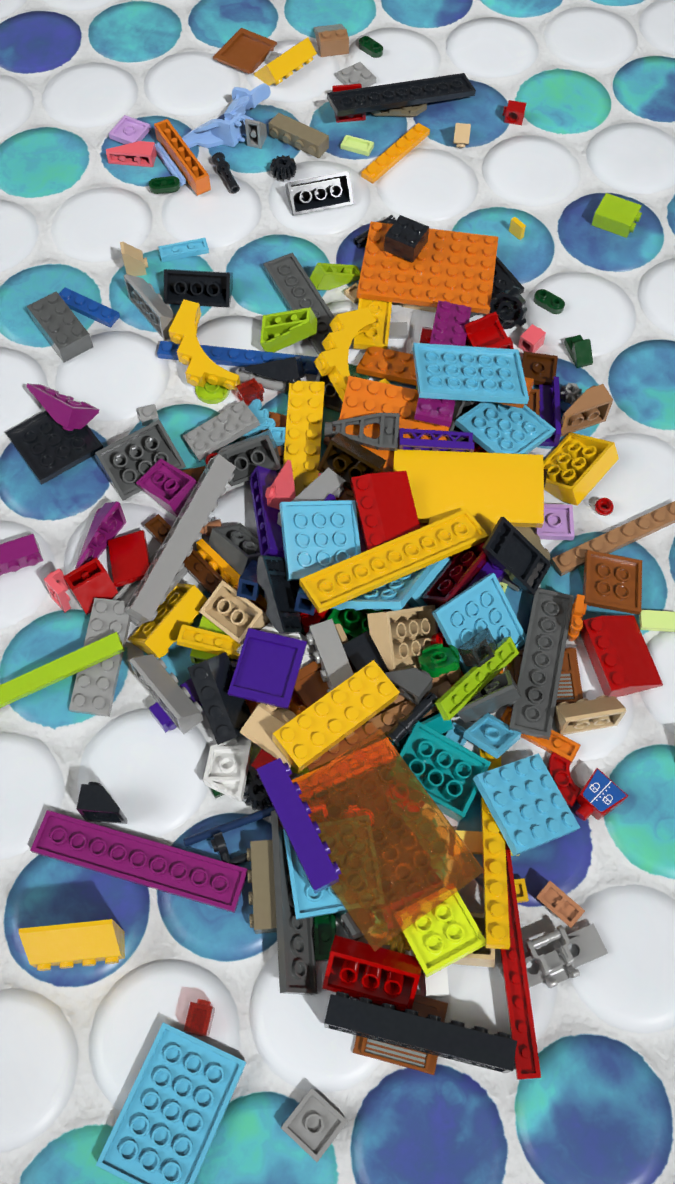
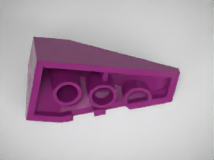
(63, 408)
(104, 527)

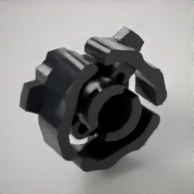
(510, 307)

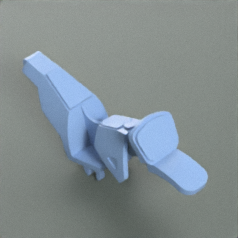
(232, 128)

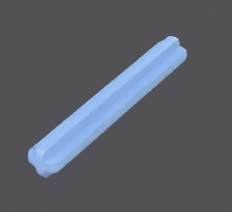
(170, 164)

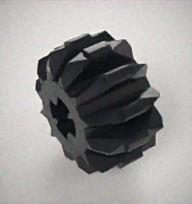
(283, 167)
(253, 798)

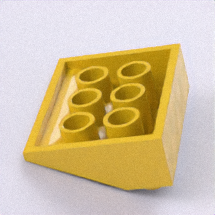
(578, 466)
(73, 944)

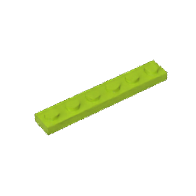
(476, 680)

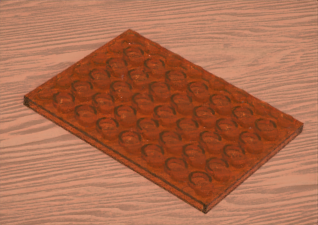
(386, 838)

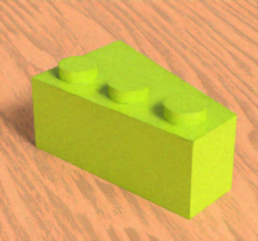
(287, 328)

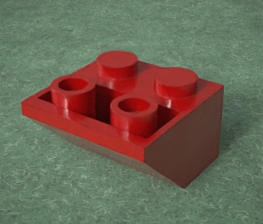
(90, 582)

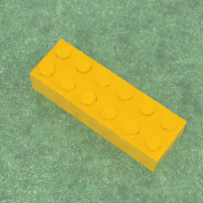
(335, 716)

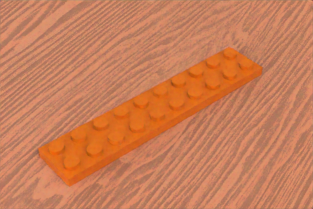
(400, 367)

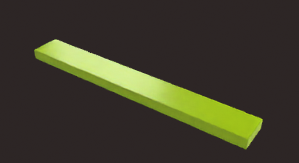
(60, 669)

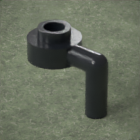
(219, 845)

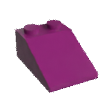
(167, 486)

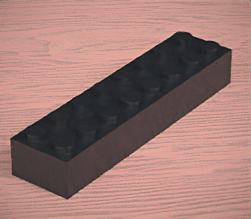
(421, 1034)

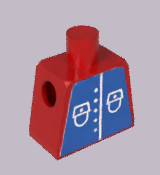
(599, 797)

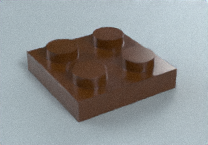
(539, 367)

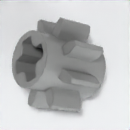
(570, 393)

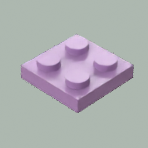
(129, 130)
(557, 523)

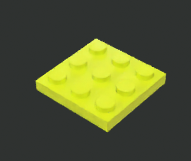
(444, 935)

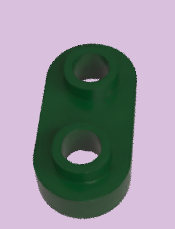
(370, 47)
(164, 184)
(549, 301)

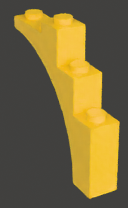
(337, 343)
(201, 367)

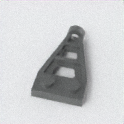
(388, 430)

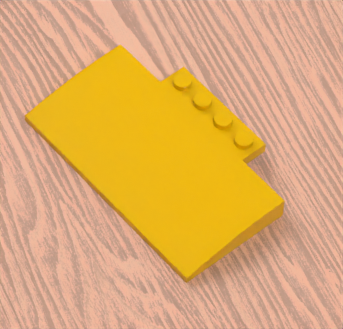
(475, 481)

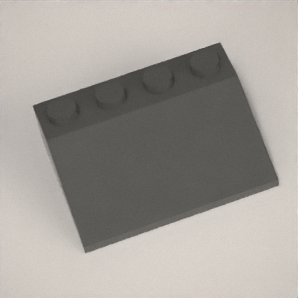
(134, 455)

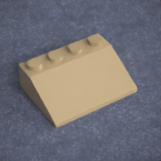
(402, 635)

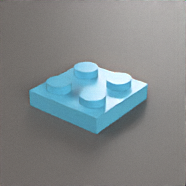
(491, 735)

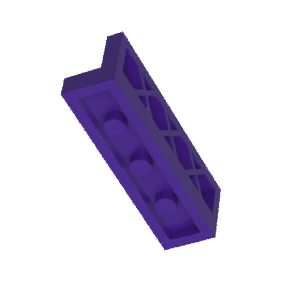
(550, 410)
(435, 444)

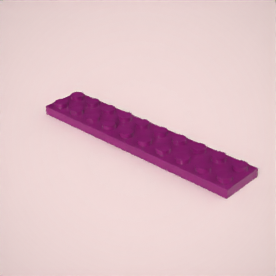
(447, 330)
(140, 861)

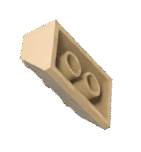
(233, 613)
(588, 714)
(262, 725)

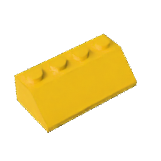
(286, 63)
(178, 608)

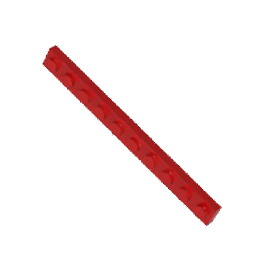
(517, 989)

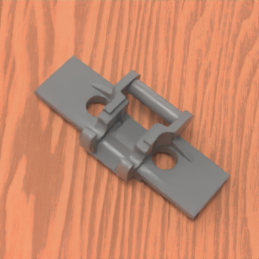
(560, 963)

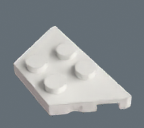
(229, 767)

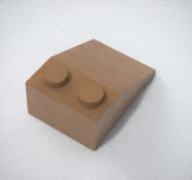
(332, 40)
(587, 410)

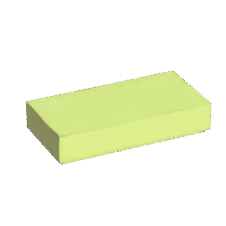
(357, 145)
(657, 620)

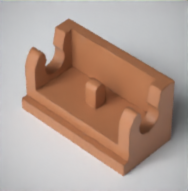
(560, 904)

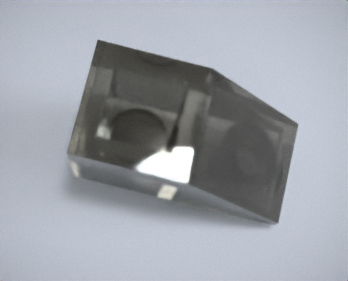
(478, 649)

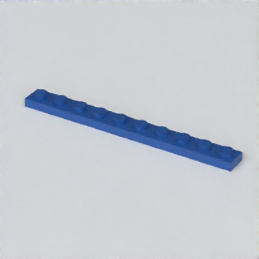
(237, 357)

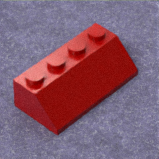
(376, 975)

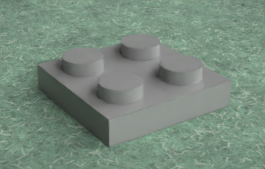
(356, 75)
(314, 1124)

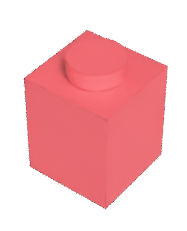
(532, 339)

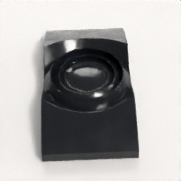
(516, 556)
(278, 595)

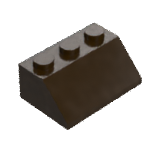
(349, 459)

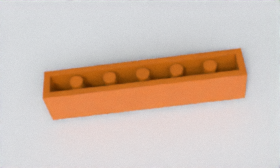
(182, 156)

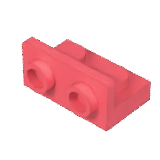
(57, 586)

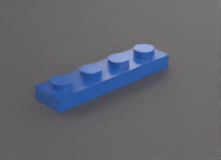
(89, 307)

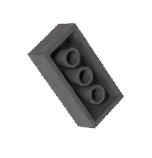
(60, 326)

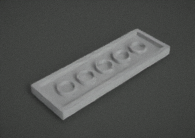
(97, 684)

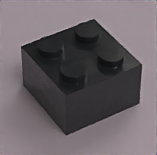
(406, 238)

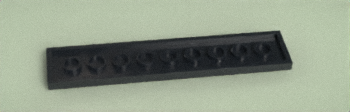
(400, 94)

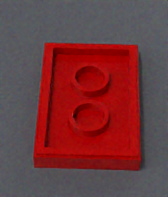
(129, 558)

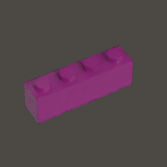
(19, 554)

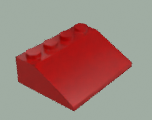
(384, 506)
(619, 655)

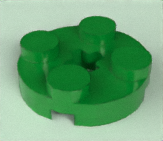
(439, 659)

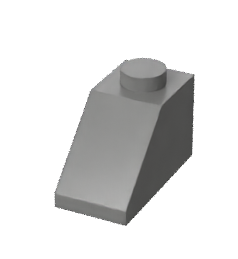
(255, 133)

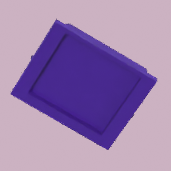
(267, 668)

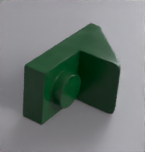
(579, 350)

